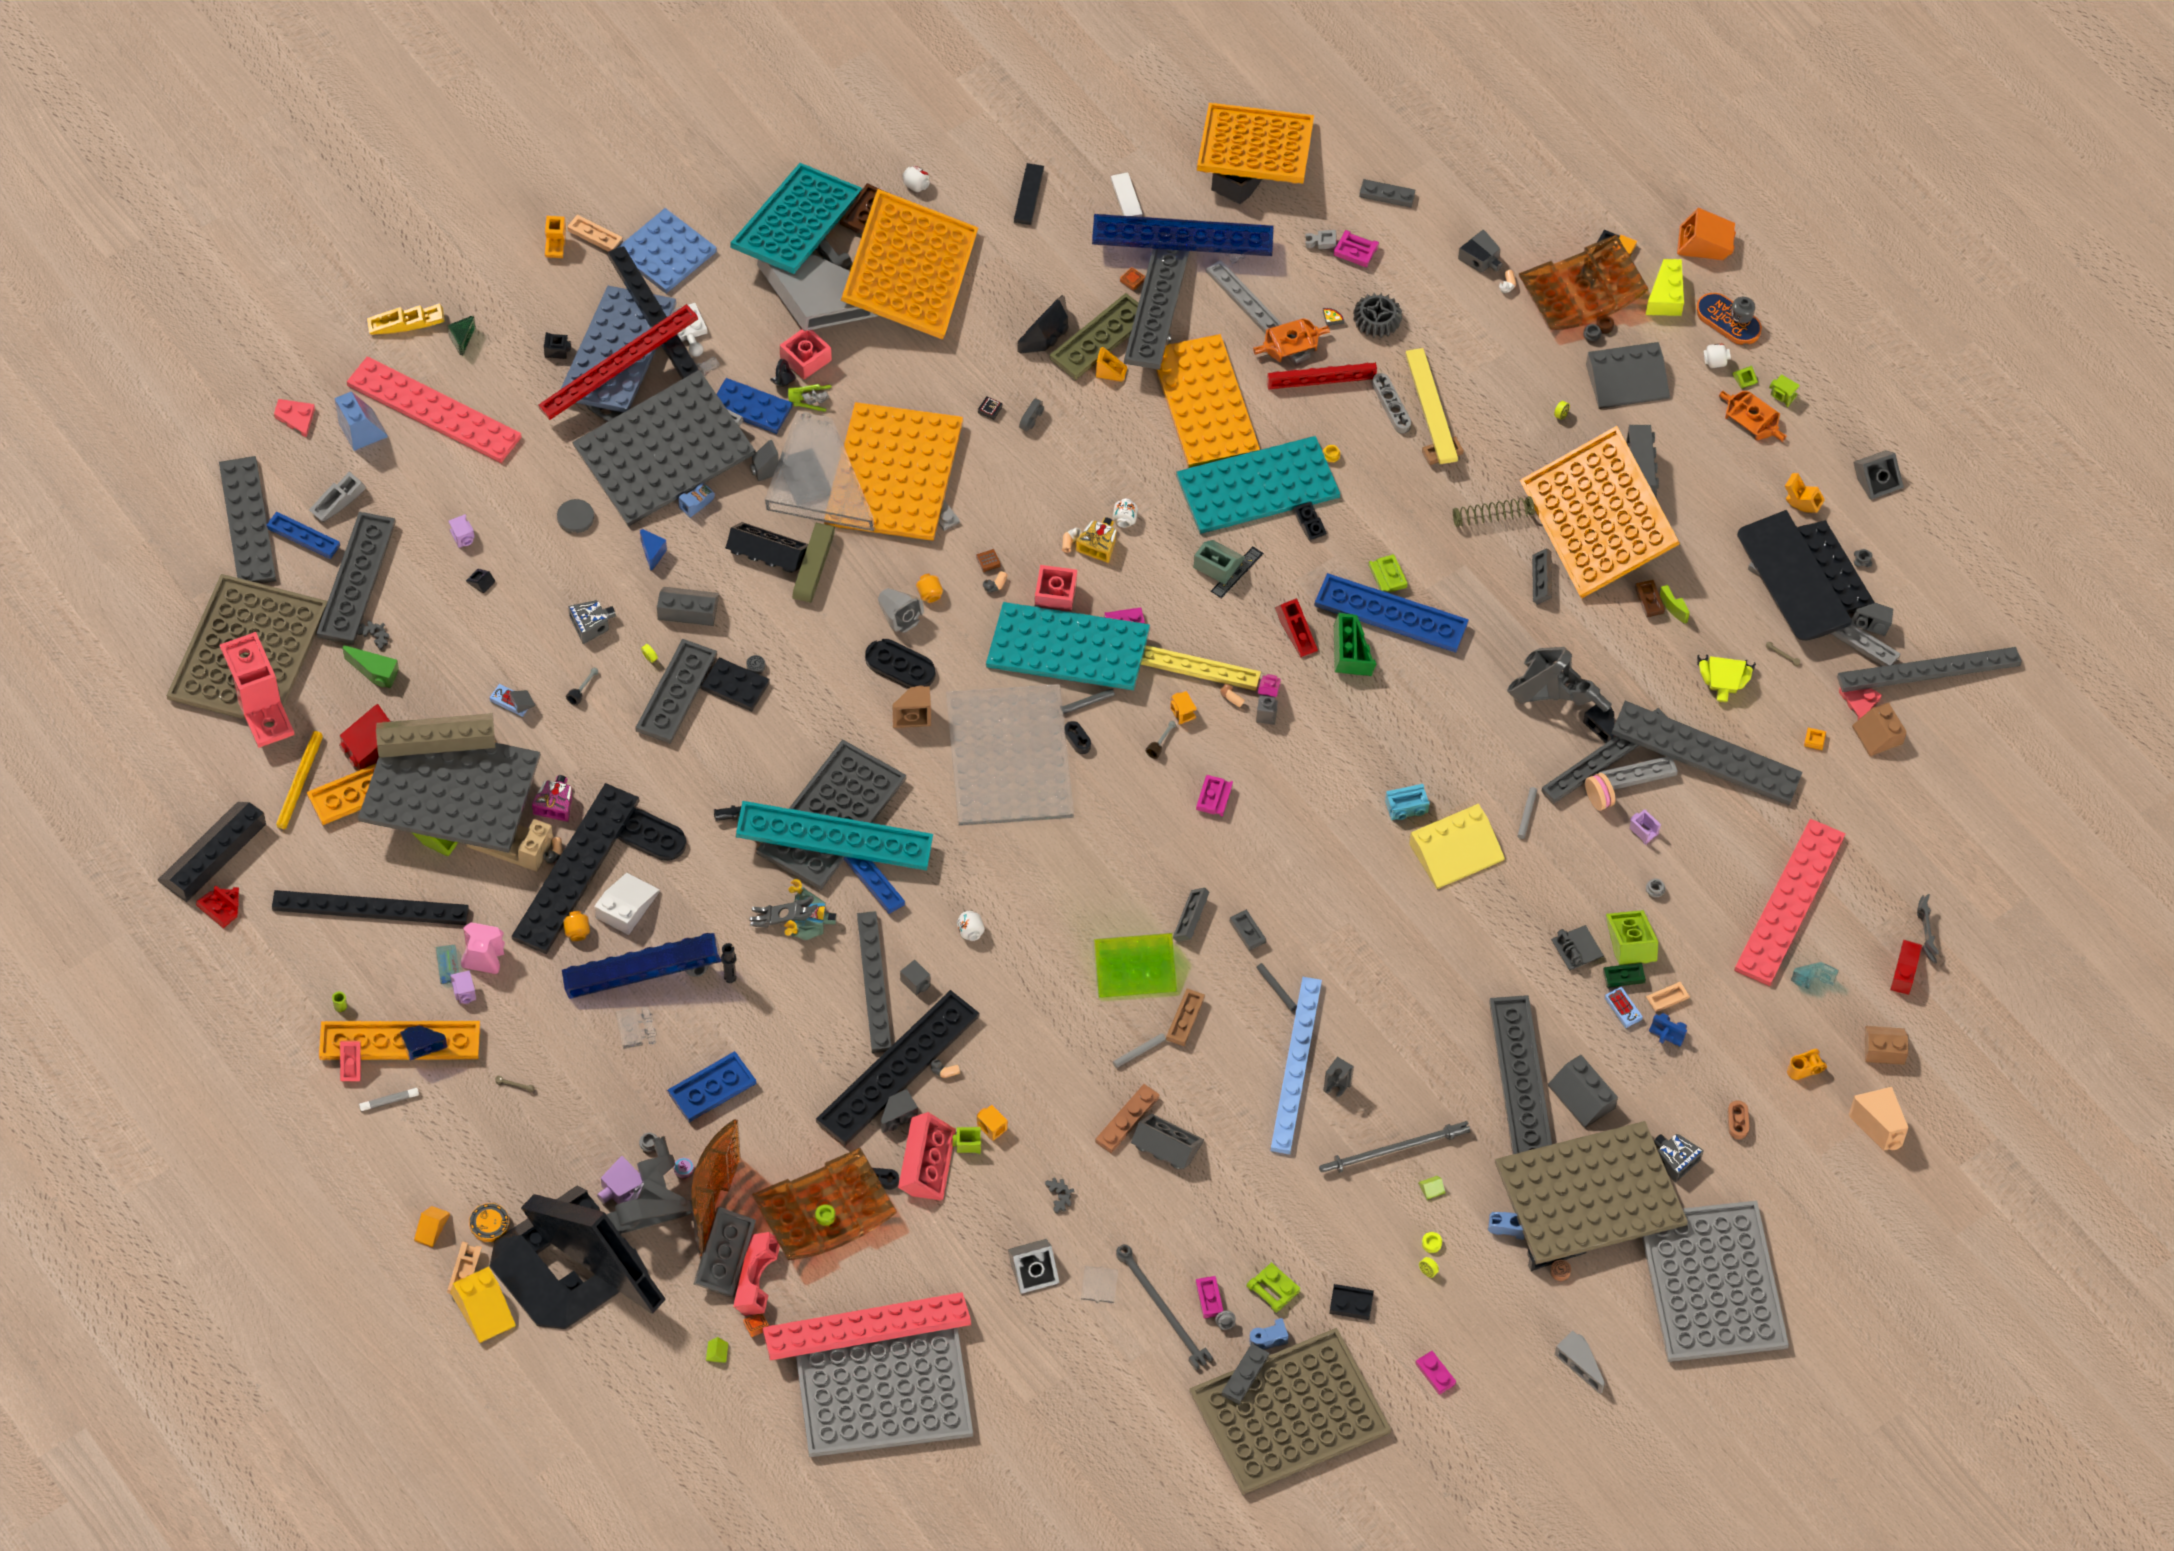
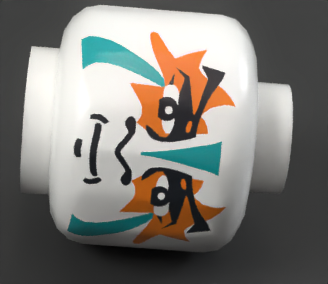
(1125, 513)
(970, 925)

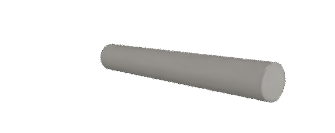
(1527, 813)
(1139, 1050)

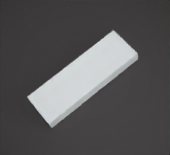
(1126, 195)

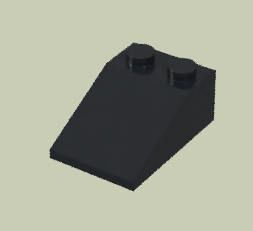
(1234, 187)

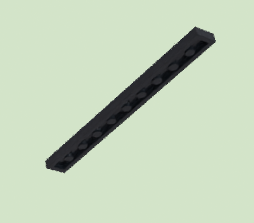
(650, 309)
(370, 907)

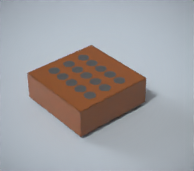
(988, 560)

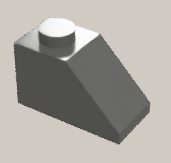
(765, 461)

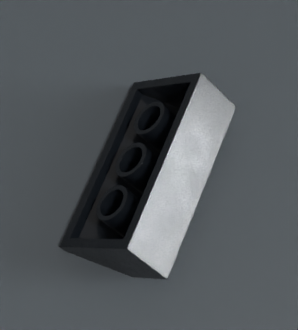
(766, 546)

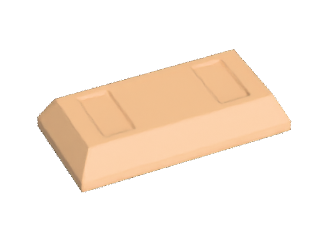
(1668, 997)

